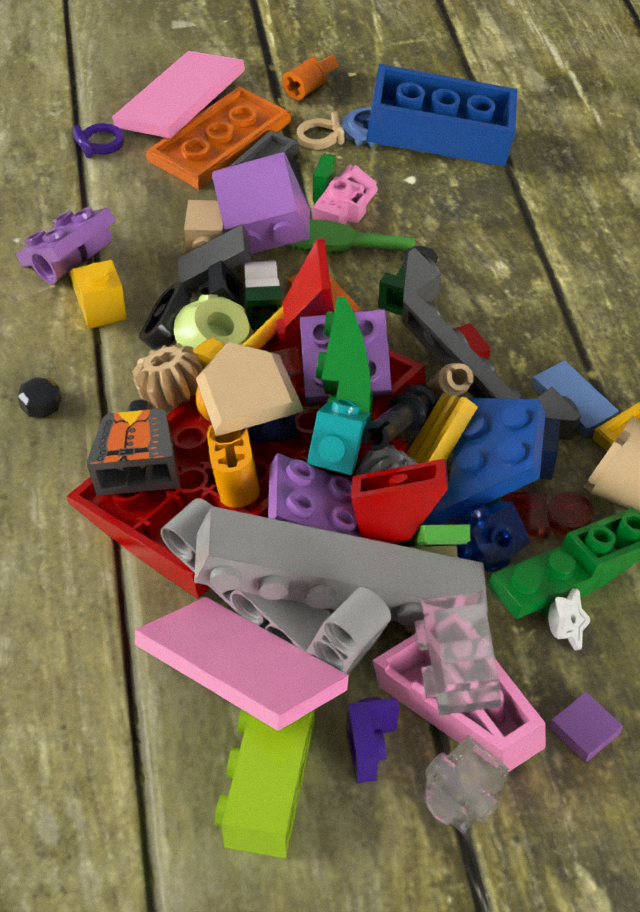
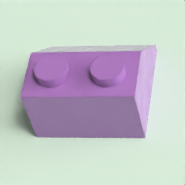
(264, 200)

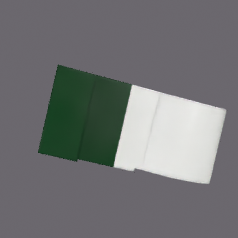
(261, 290)

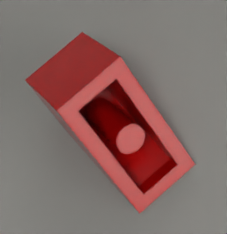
(397, 500)

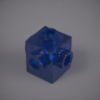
(494, 534)

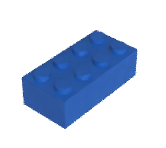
(442, 115)

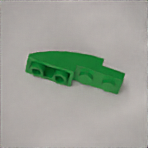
(345, 363)
(583, 562)

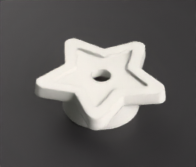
(568, 619)

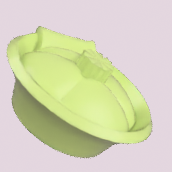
(209, 319)

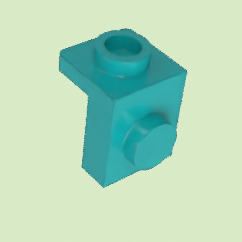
(337, 436)

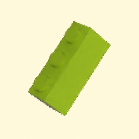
(264, 785)

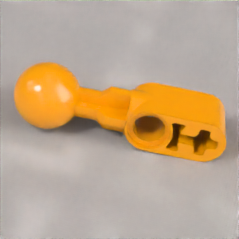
(231, 463)

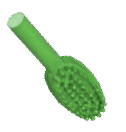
(343, 237)

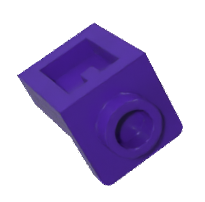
(365, 729)

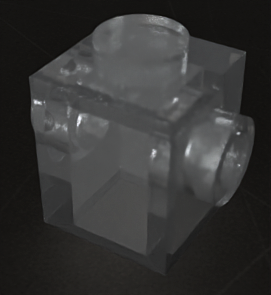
(465, 785)

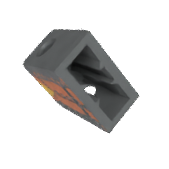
(133, 452)

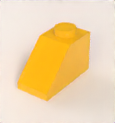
(99, 293)

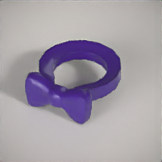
(89, 148)

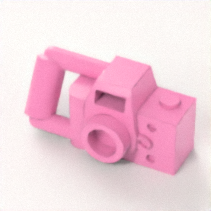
(345, 199)

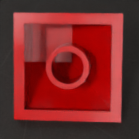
(307, 296)

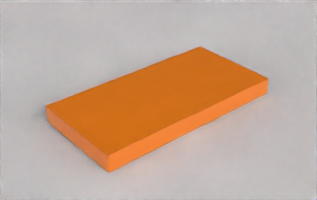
(217, 136)

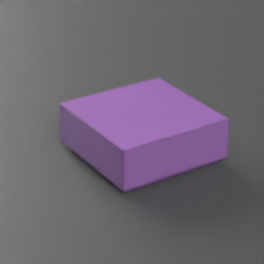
(586, 727)

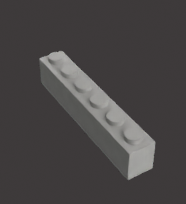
(324, 565)

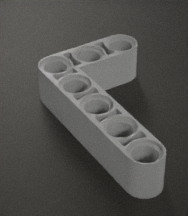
(335, 638)

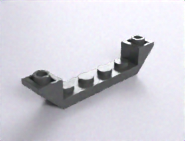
(451, 346)

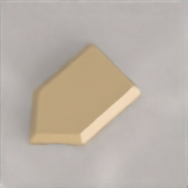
(246, 389)

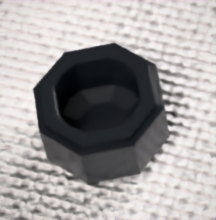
(39, 397)

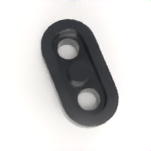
(160, 324)

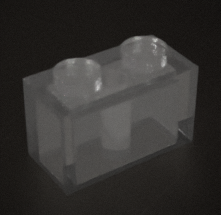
(461, 654)

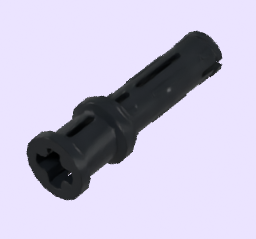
(404, 413)

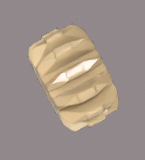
(168, 375)

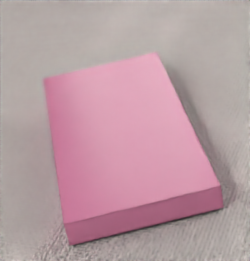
(178, 94)
(242, 662)

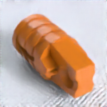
(308, 76)

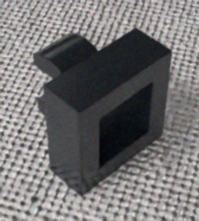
(223, 283)

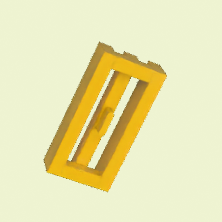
(442, 429)

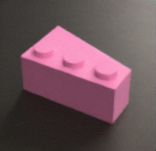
(507, 732)

